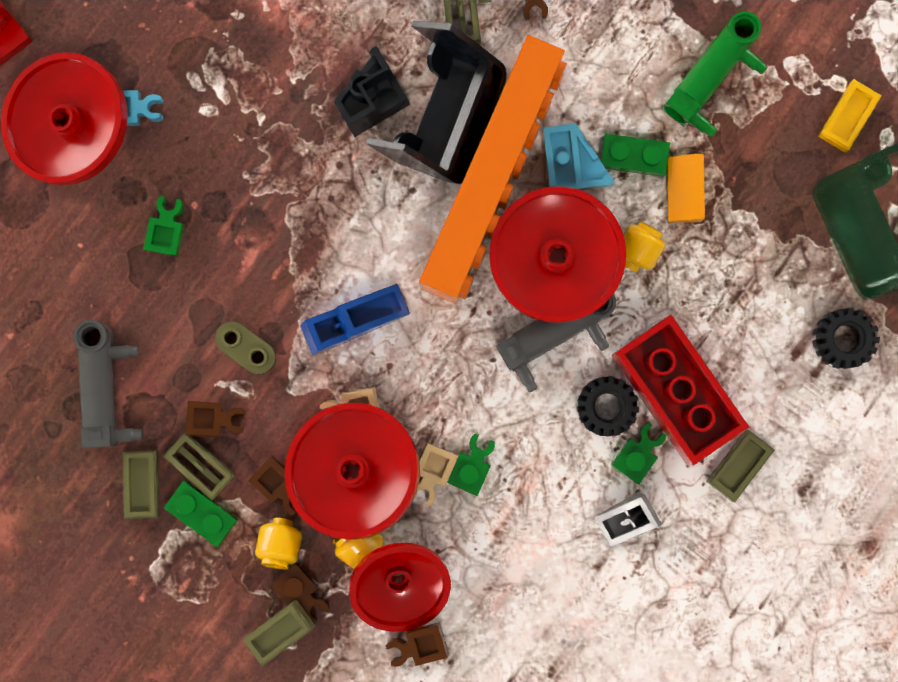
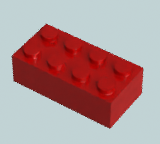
(680, 391)

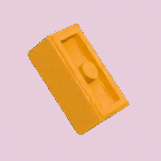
(685, 188)

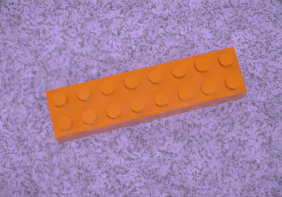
(492, 168)

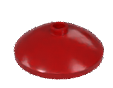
(401, 600)

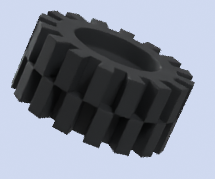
(865, 338)
(622, 392)

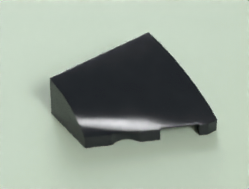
(370, 95)

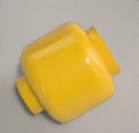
(642, 246)
(278, 544)
(354, 551)

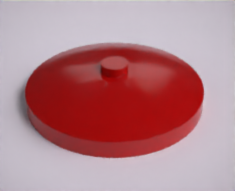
(64, 119)
(557, 254)
(352, 471)

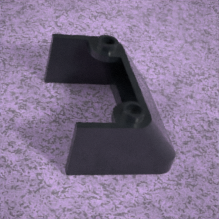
(458, 108)

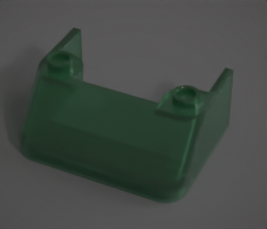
(859, 225)

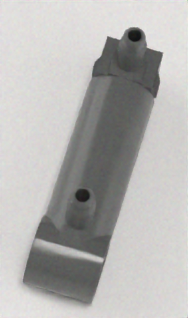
(543, 336)
(97, 386)

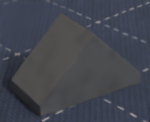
(628, 519)

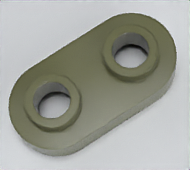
(245, 347)

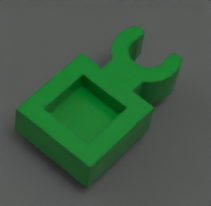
(165, 234)
(636, 458)
(469, 470)

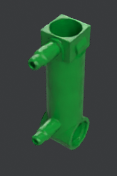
(713, 69)

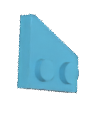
(572, 160)

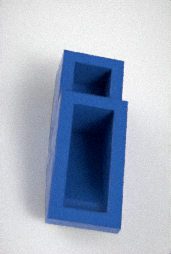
(354, 319)

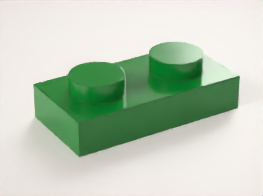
(635, 155)
(201, 513)

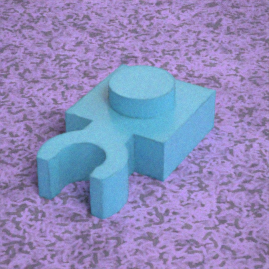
(141, 108)

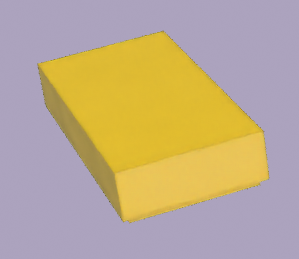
(849, 116)

